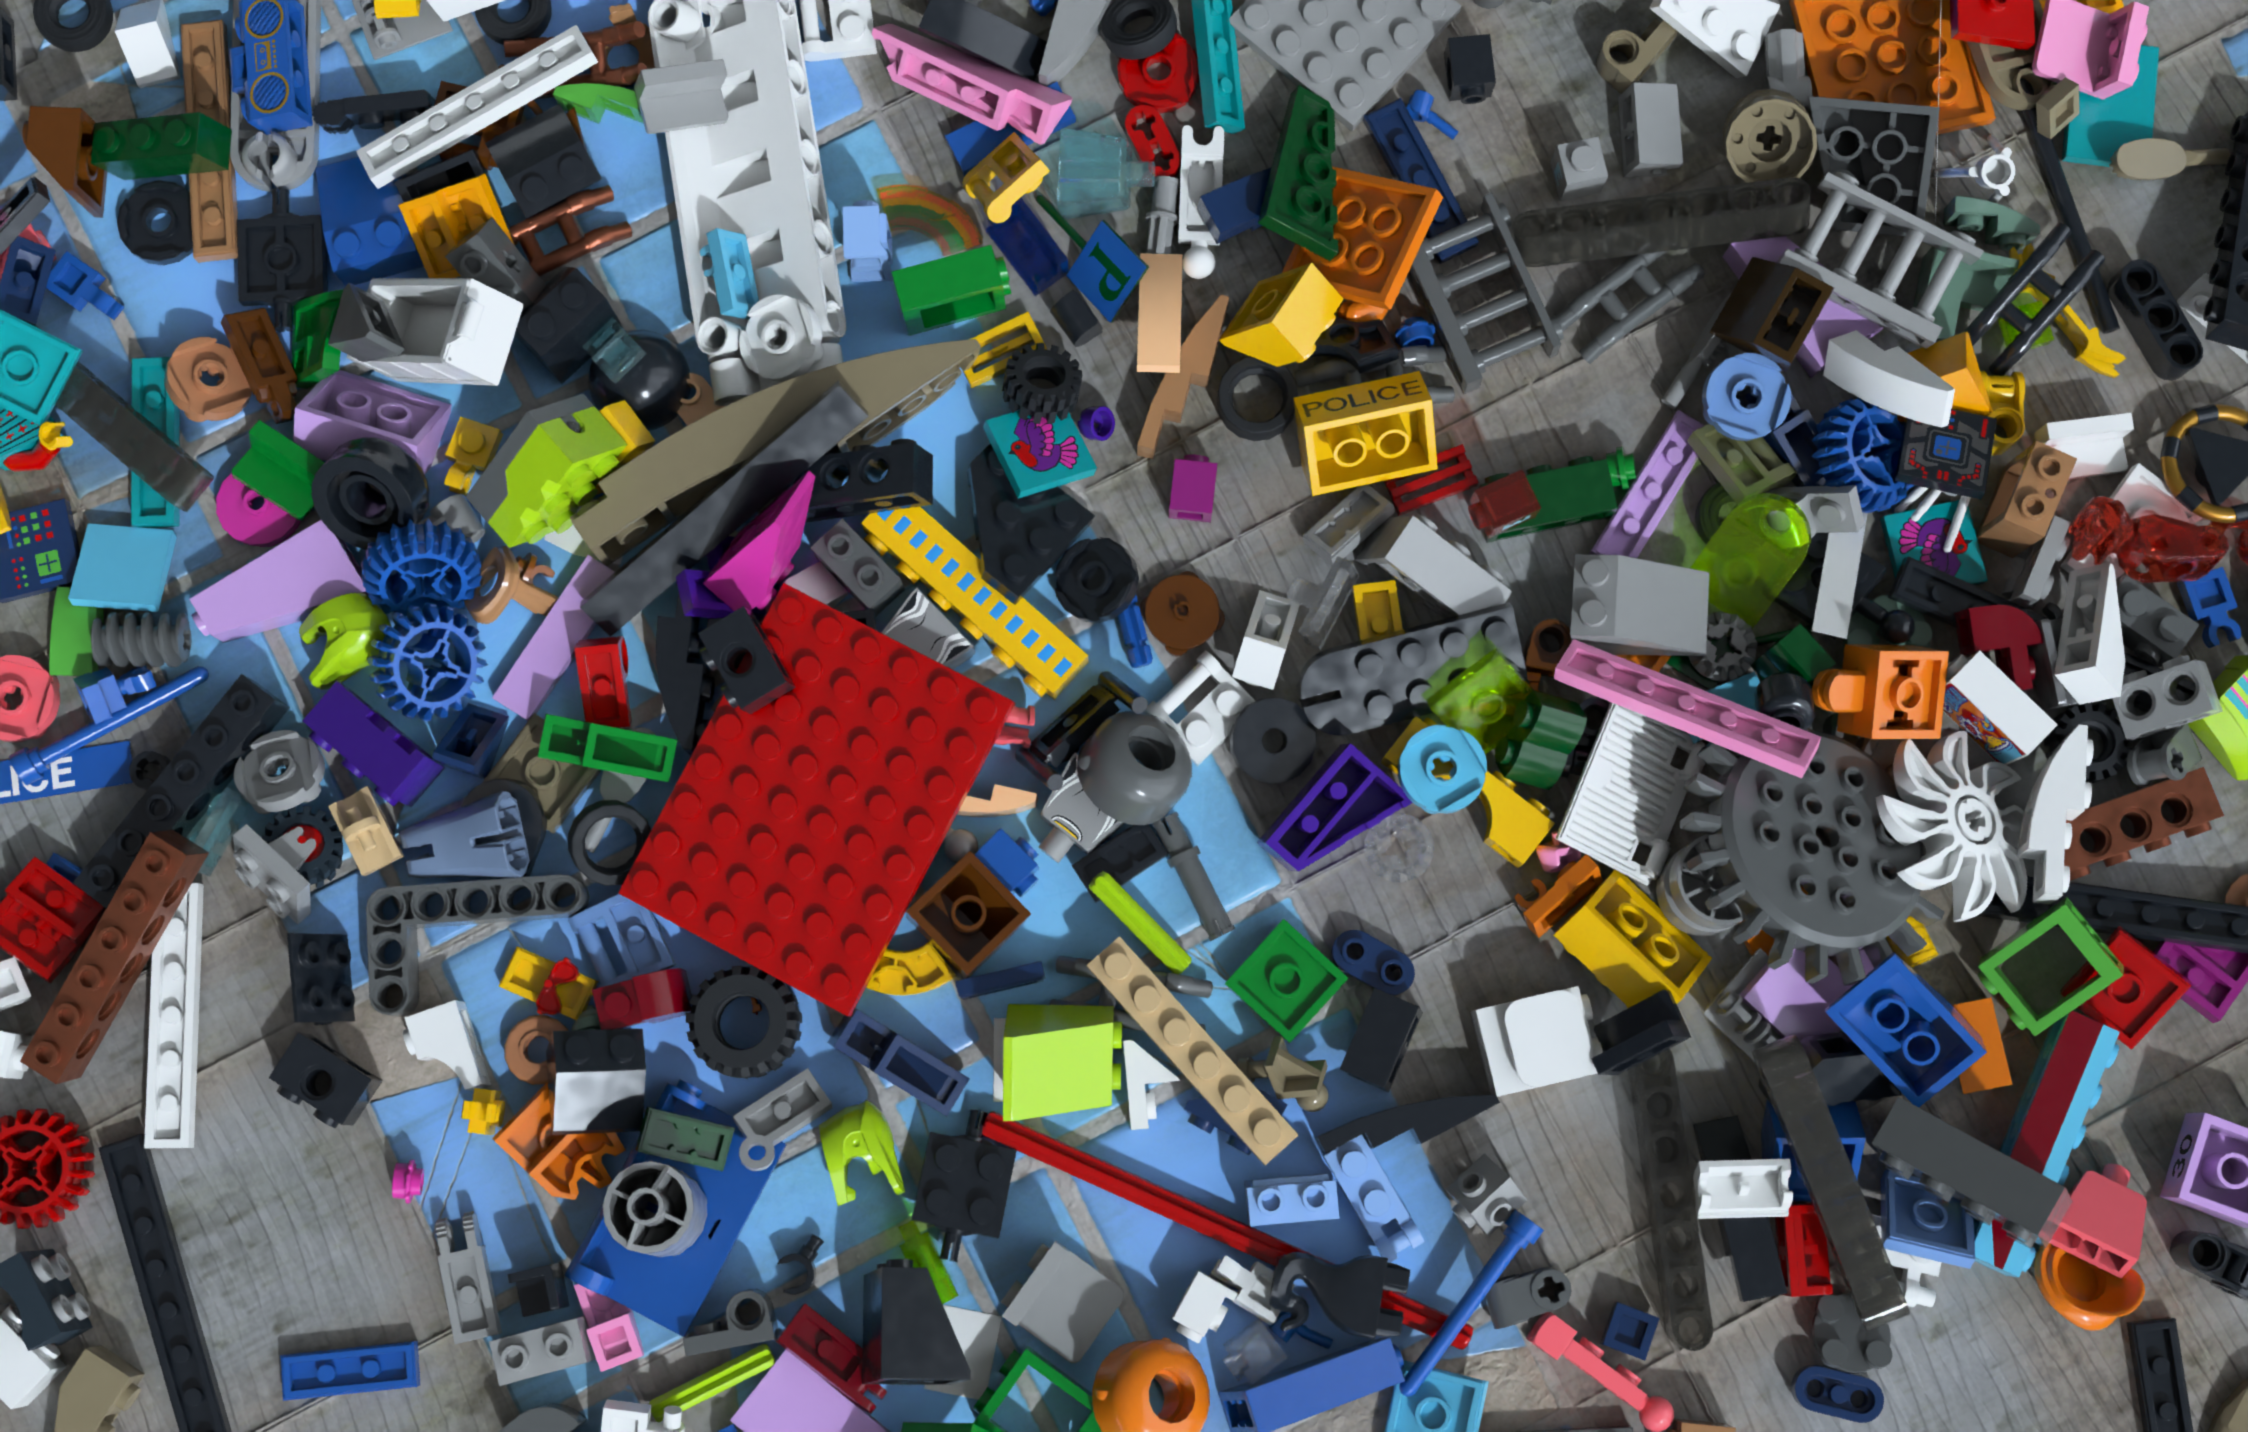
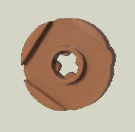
(195, 398)

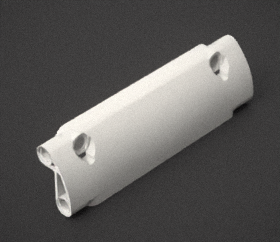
(750, 175)

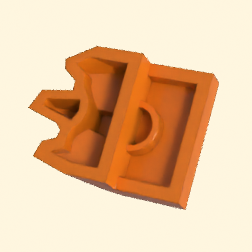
(556, 1159)

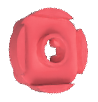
(39, 702)

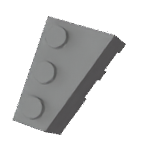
(1433, 567)

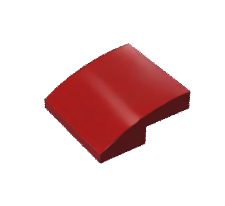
(45, 919)

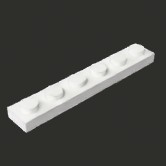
(476, 106)
(175, 1028)

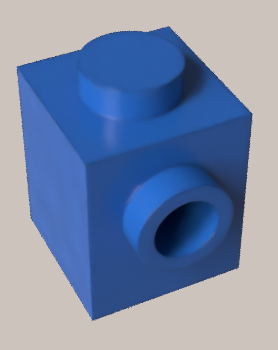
(1010, 862)

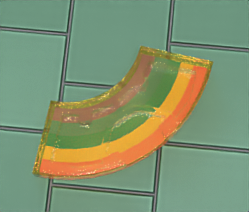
(930, 214)

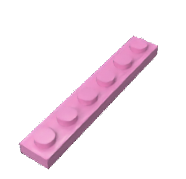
(1687, 708)

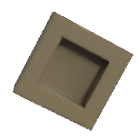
(2057, 107)

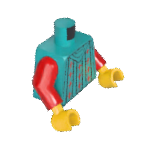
(28, 445)

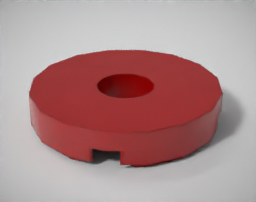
(1163, 94)

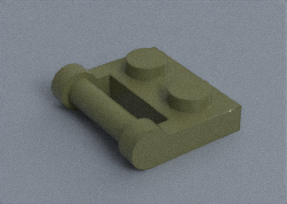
(1740, 466)

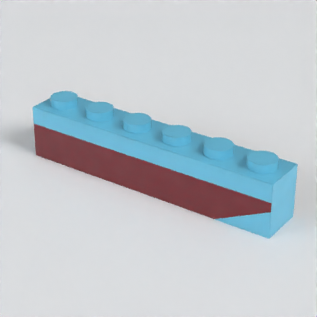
(2050, 1121)

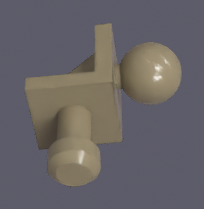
(1290, 1076)

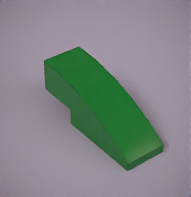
(607, 748)

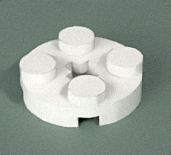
(803, 340)

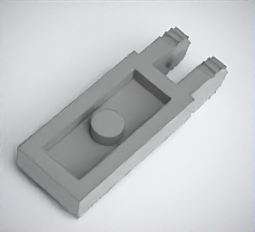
(467, 1282)

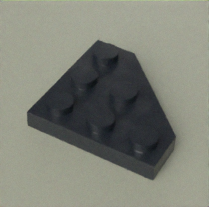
(1019, 535)

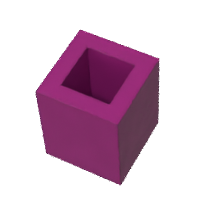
(1193, 488)

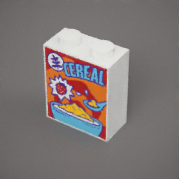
(1993, 709)

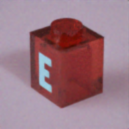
(1503, 504)

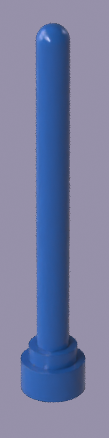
(31, 763)
(1519, 1234)

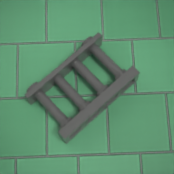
(1454, 326)

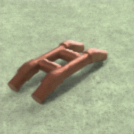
(597, 41)
(576, 243)

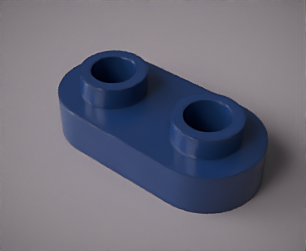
(1373, 962)
(1836, 1393)

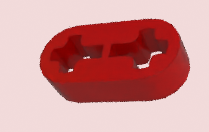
(1160, 139)

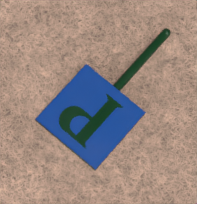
(1106, 267)

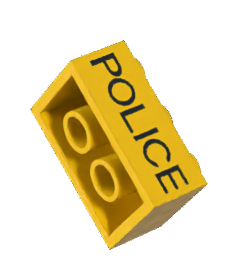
(1366, 433)

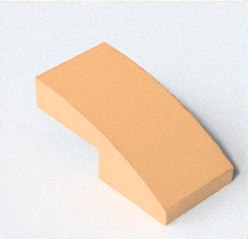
(1003, 802)

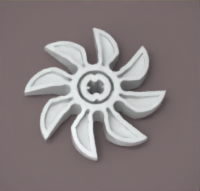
(1958, 824)

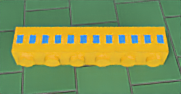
(954, 576)

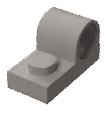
(1825, 507)

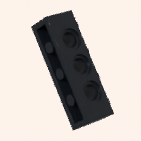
(904, 486)

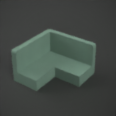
(1969, 287)

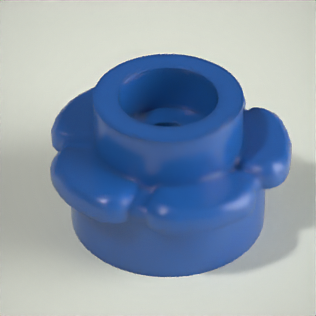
(1415, 332)

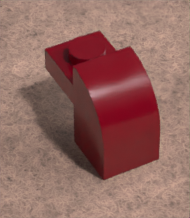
(2005, 632)
(643, 999)

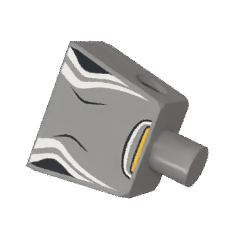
(928, 632)
(1074, 818)

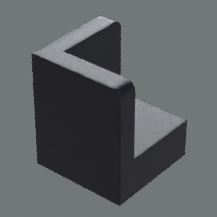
(541, 1289)

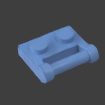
(633, 933)

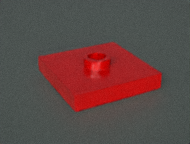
(1994, 22)
(2136, 998)

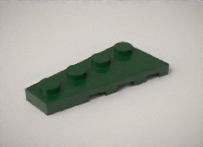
(1302, 176)

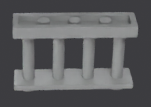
(1879, 303)

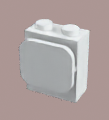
(1536, 1041)

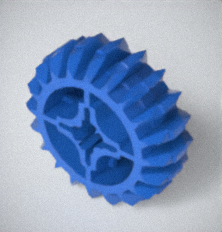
(1843, 440)
(421, 557)
(421, 677)

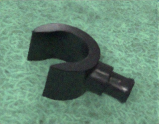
(806, 1256)

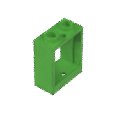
(2085, 939)

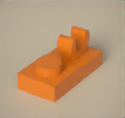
(1572, 886)

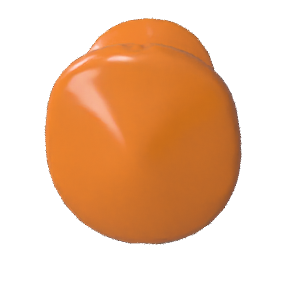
(2084, 1291)

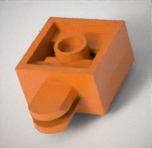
(1886, 691)

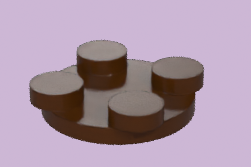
(1182, 613)

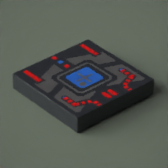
(1948, 457)

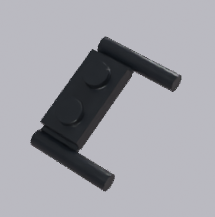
(1075, 726)

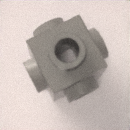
(1485, 1196)

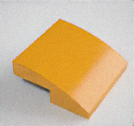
(445, 217)

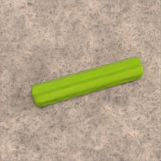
(1140, 923)
(714, 1381)

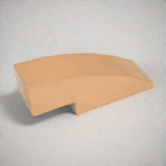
(1160, 314)

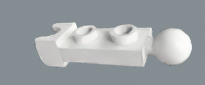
(1199, 175)

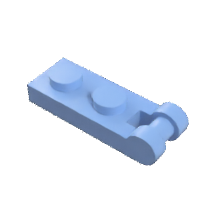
(1372, 1197)

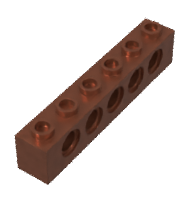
(114, 956)

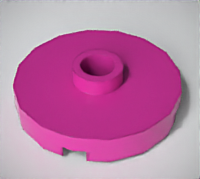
(249, 526)

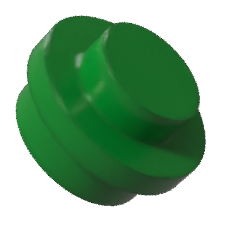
(1621, 467)

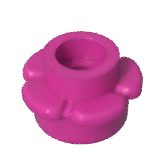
(407, 1181)

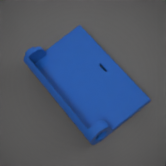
(676, 1286)

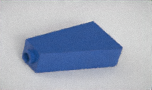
(1313, 1387)

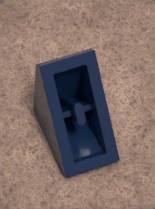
(472, 741)

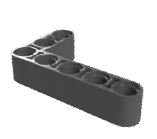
(455, 912)

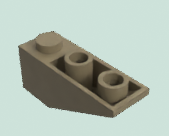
(96, 1392)

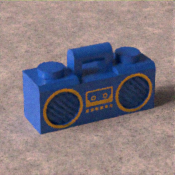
(272, 65)

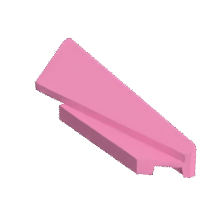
(971, 84)

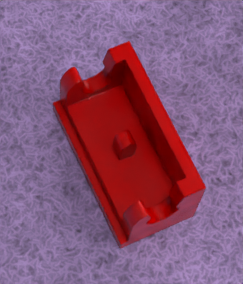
(1803, 1252)

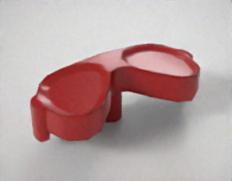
(548, 1000)

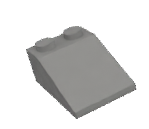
(1639, 606)

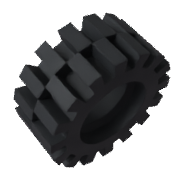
(1047, 366)
(2108, 727)

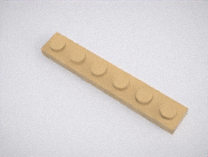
(1192, 1051)

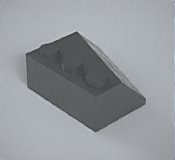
(1882, 148)

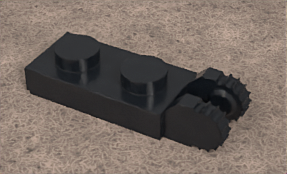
(371, 110)

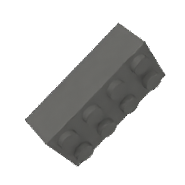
(1972, 1172)

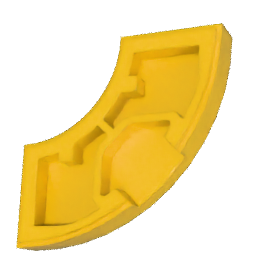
(910, 972)

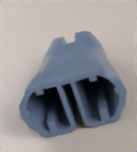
(471, 841)

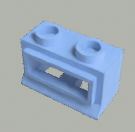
(867, 242)
(1291, 1199)

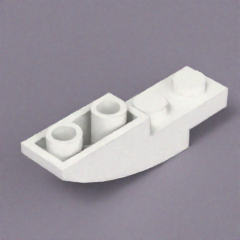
(2056, 797)

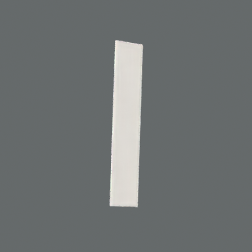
(1838, 582)

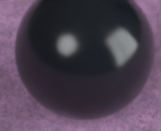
(649, 387)

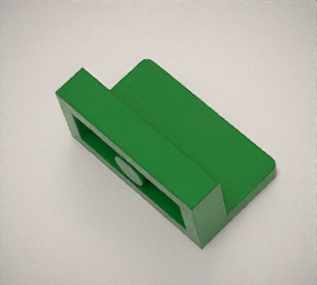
(278, 470)

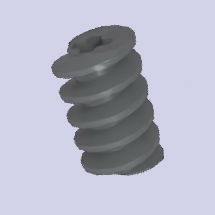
(142, 642)

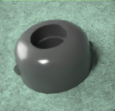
(1122, 784)

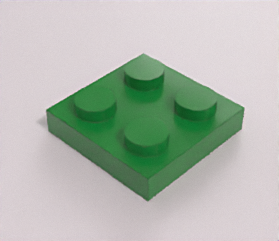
(1286, 981)

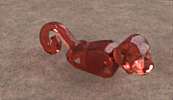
(2161, 543)

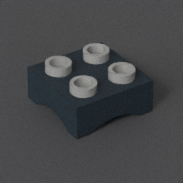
(44, 1297)

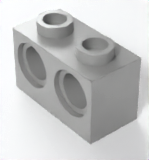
(2167, 708)
(541, 1350)

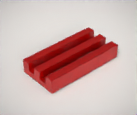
(1464, 466)

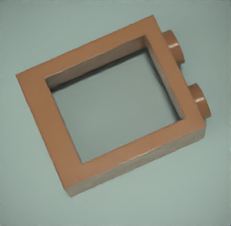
(2019, 507)

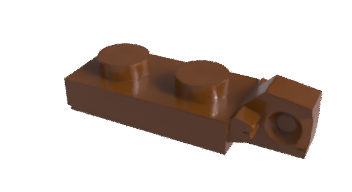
(263, 361)

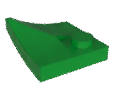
(311, 332)

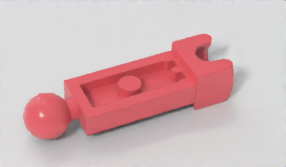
(1556, 1339)

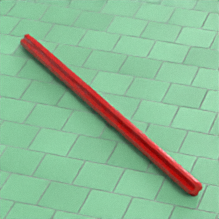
(1186, 1211)

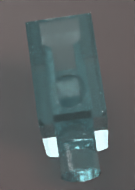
(1097, 174)

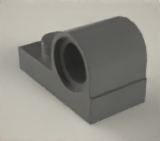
(711, 1338)

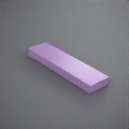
(1650, 491)
(552, 645)

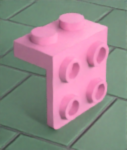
(2090, 46)

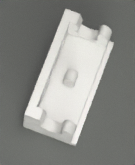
(1742, 1188)

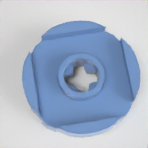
(1766, 384)

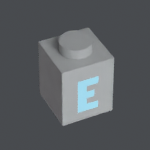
(1579, 168)

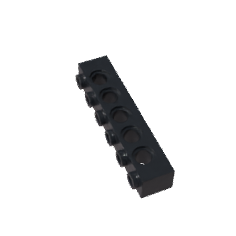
(2228, 305)
(187, 783)

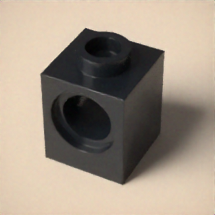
(1469, 68)

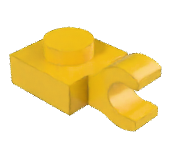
(471, 449)
(484, 1111)

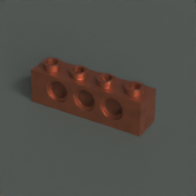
(2193, 808)

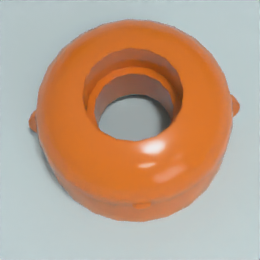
(1124, 1382)

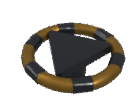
(2219, 462)

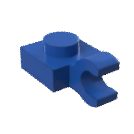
(80, 284)

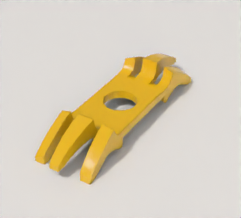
(2087, 342)

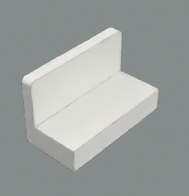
(2093, 441)

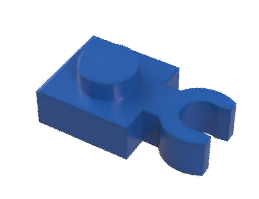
(2211, 600)

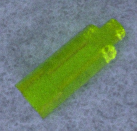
(925, 1255)

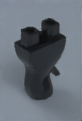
(1345, 1292)

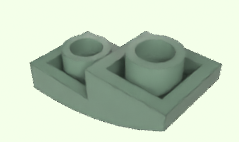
(2001, 224)

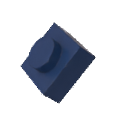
(1629, 1330)

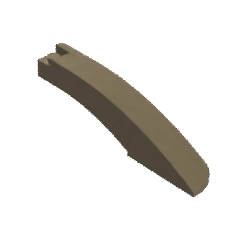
(691, 462)

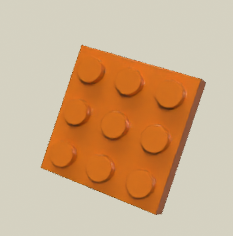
(1376, 235)

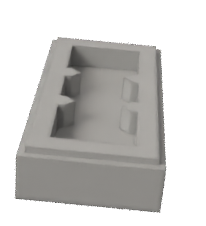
(1348, 523)

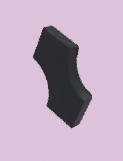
(1359, 343)

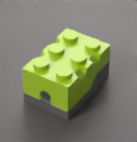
(546, 470)

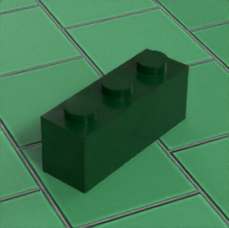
(161, 146)
(1565, 495)

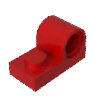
(602, 680)

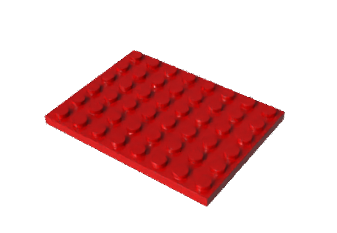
(822, 809)

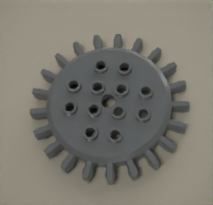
(1768, 874)

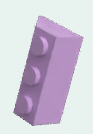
(358, 407)

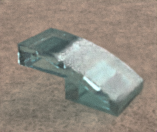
(614, 350)

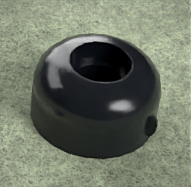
(351, 505)

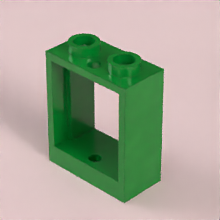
(952, 289)
(1012, 1370)

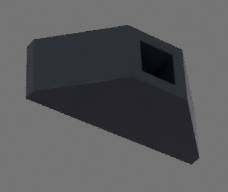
(1843, 1070)

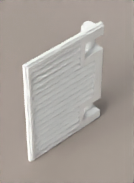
(1629, 793)

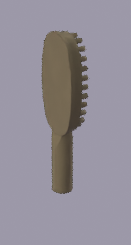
(2161, 159)

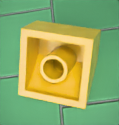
(1284, 317)

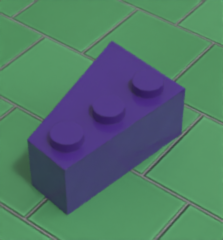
(372, 746)
(1332, 808)

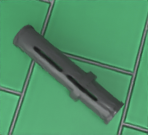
(1193, 875)

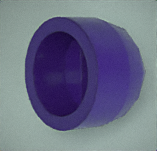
(1099, 415)

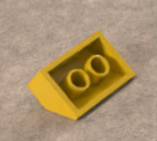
(1631, 943)

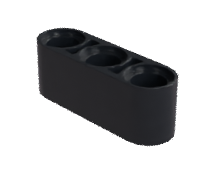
(2152, 340)

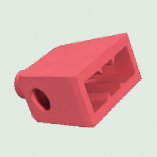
(2104, 1221)

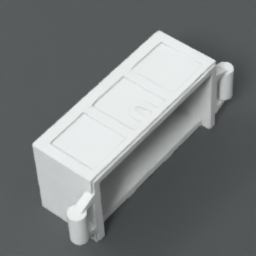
(448, 329)

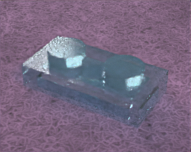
(224, 819)

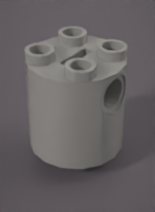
(679, 1215)

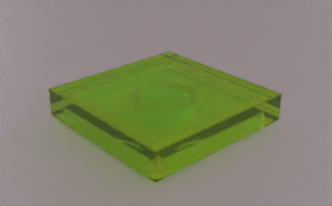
(1482, 699)

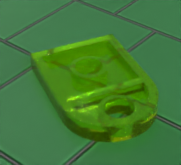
(1750, 559)

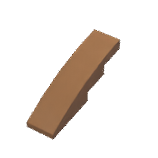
(1196, 364)

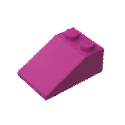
(763, 550)

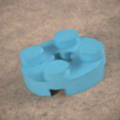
(1434, 793)

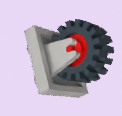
(289, 859)

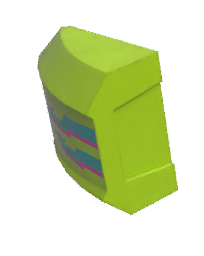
(2227, 731)

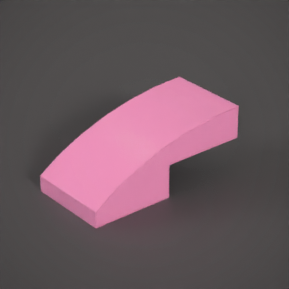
(610, 1330)

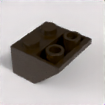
(1771, 310)

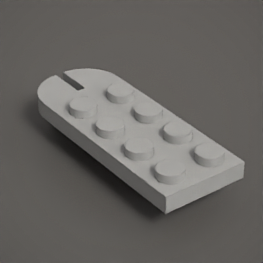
(296, 148)

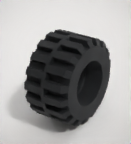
(707, 1013)

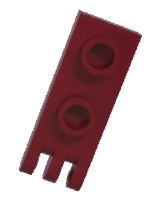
(829, 1355)

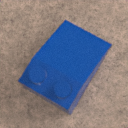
(363, 224)
(1907, 1029)

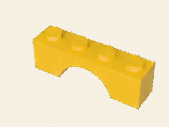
(1512, 823)

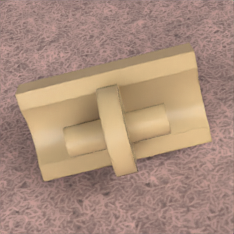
(366, 831)

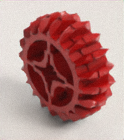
(60, 1190)

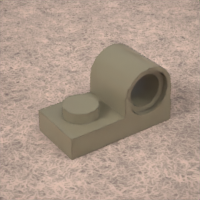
(1640, 53)

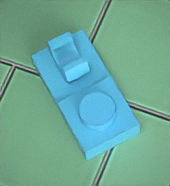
(731, 272)

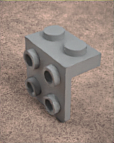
(1062, 1301)

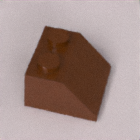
(63, 145)
(967, 915)

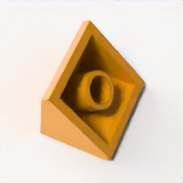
(1957, 365)

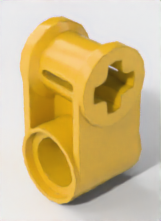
(2007, 403)

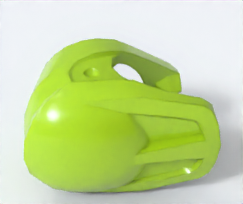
(350, 626)
(863, 1133)

